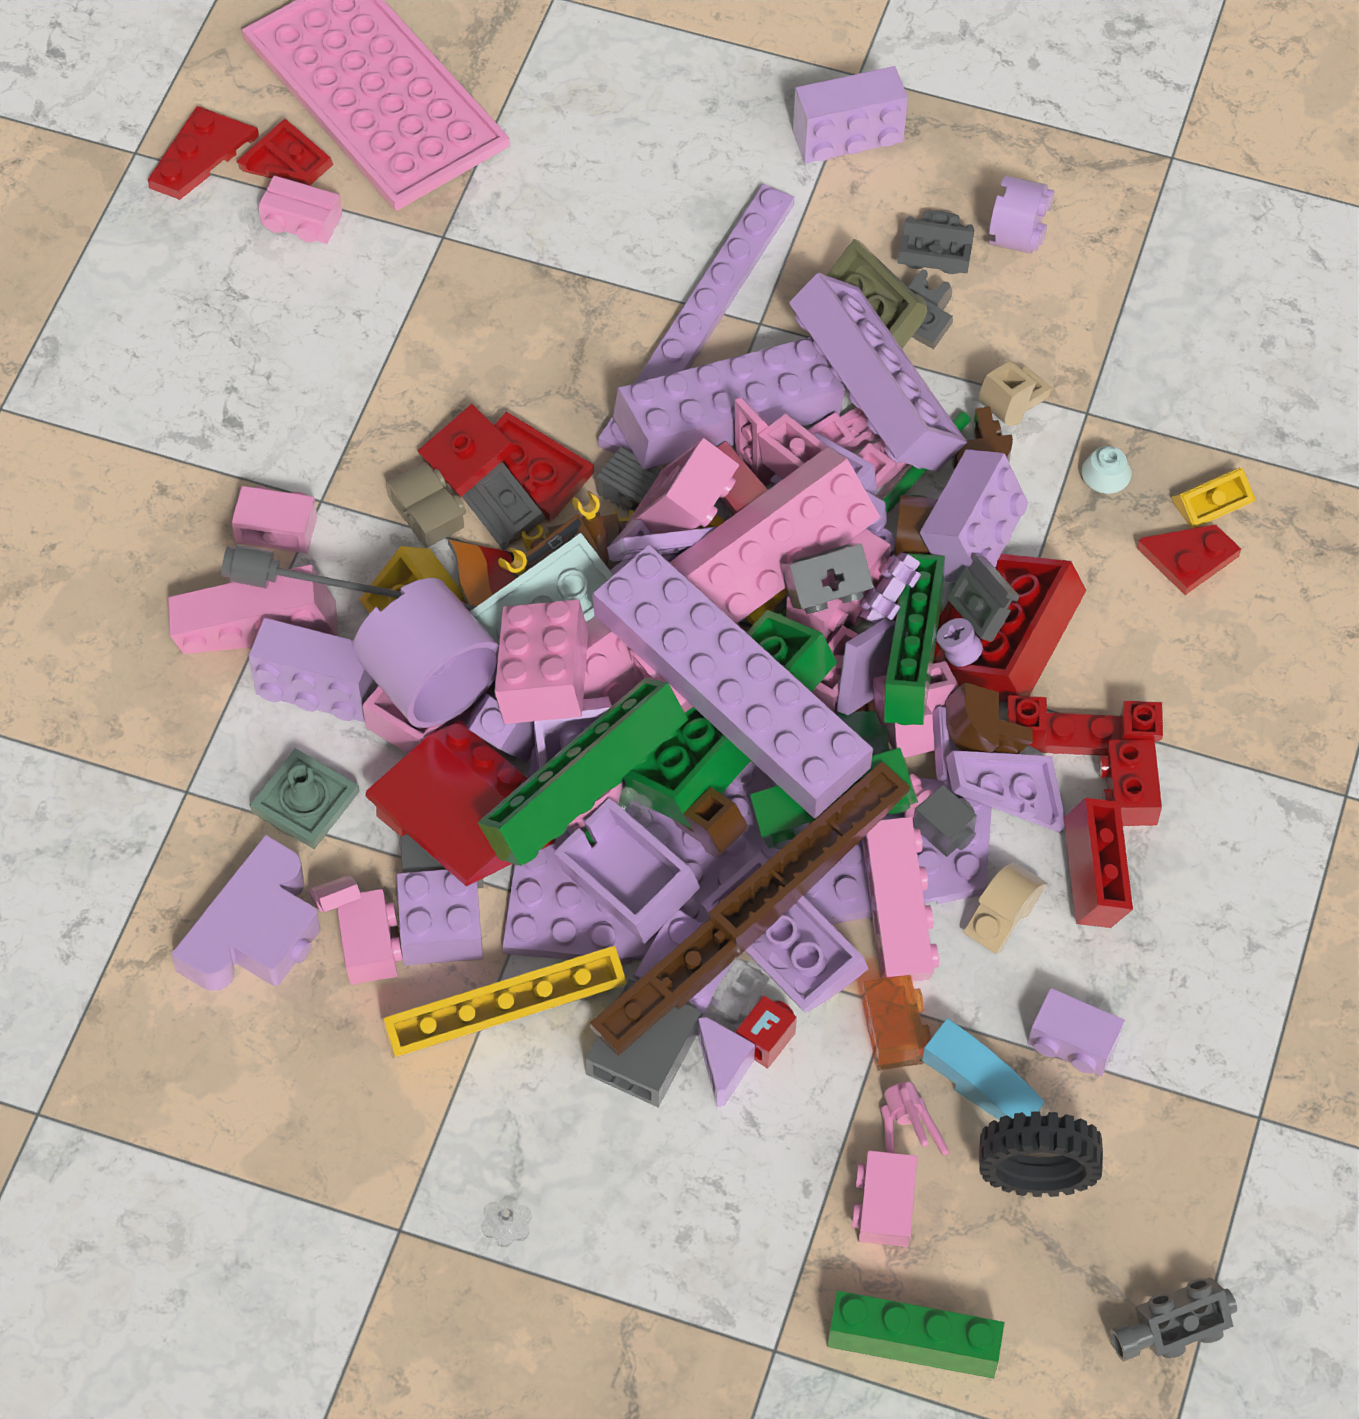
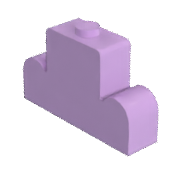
(252, 923)

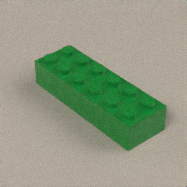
(699, 753)

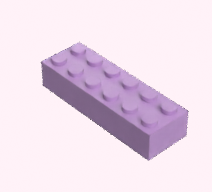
(877, 373)
(679, 409)

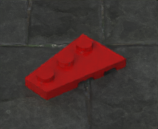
(197, 149)

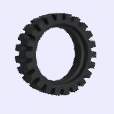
(1074, 1141)

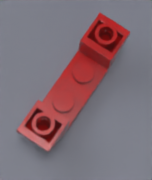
(1084, 732)

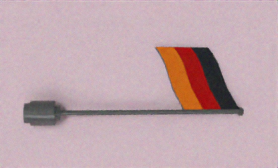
(476, 566)

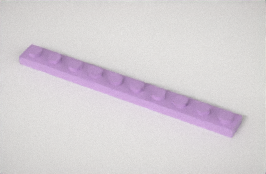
(712, 295)

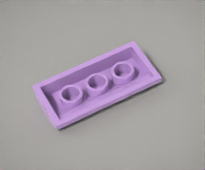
(800, 949)

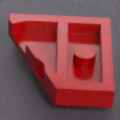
(287, 155)
(1190, 554)

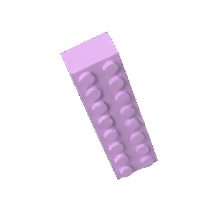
(732, 681)

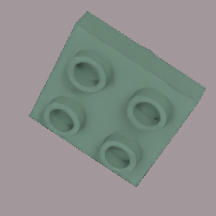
(304, 798)

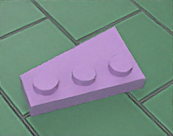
(1011, 783)

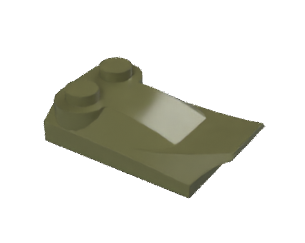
(888, 295)

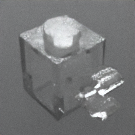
(738, 991)

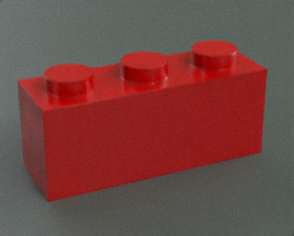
(1098, 863)

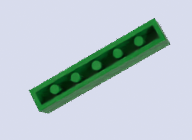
(915, 644)
(583, 772)

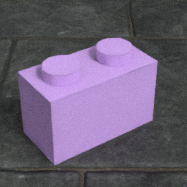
(1075, 1032)

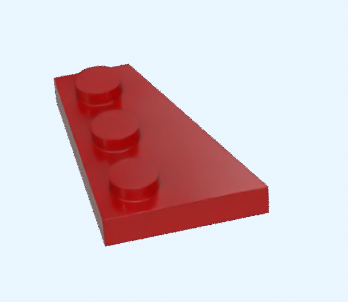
(543, 466)

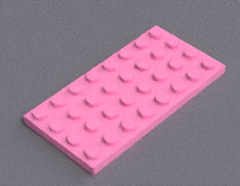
(377, 93)

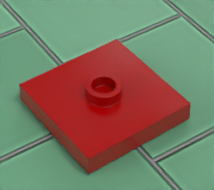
(466, 450)

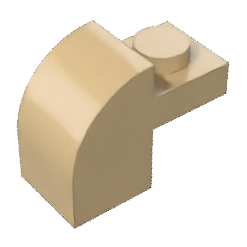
(1012, 392)
(1003, 904)

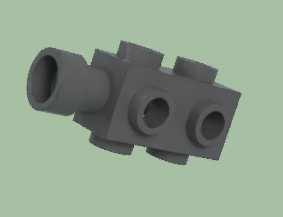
(1177, 1319)

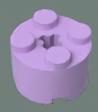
(1019, 215)

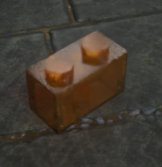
(895, 1022)

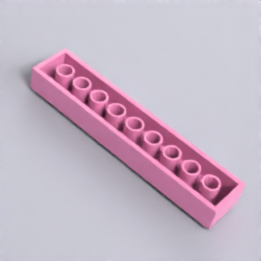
(742, 558)

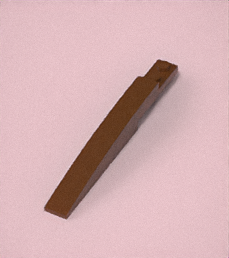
(750, 910)

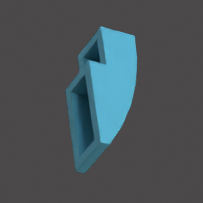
(979, 1073)

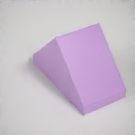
(725, 1057)

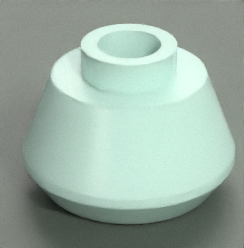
(1107, 470)

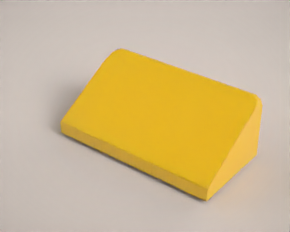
(1214, 497)

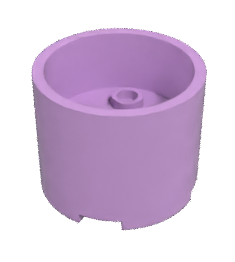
(427, 653)

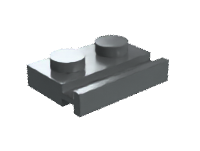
(503, 506)
(983, 597)

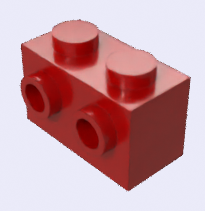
(1132, 780)

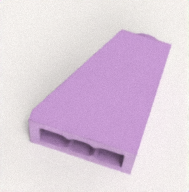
(488, 723)

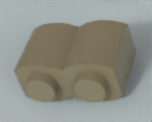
(426, 504)

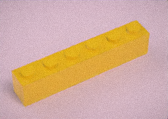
(503, 1002)

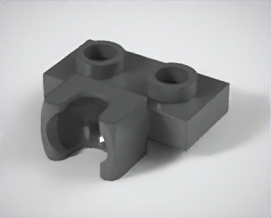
(936, 320)

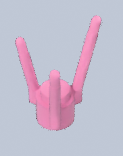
(907, 1108)

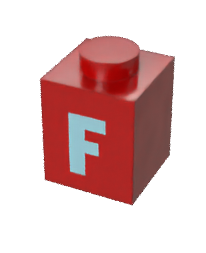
(769, 1028)

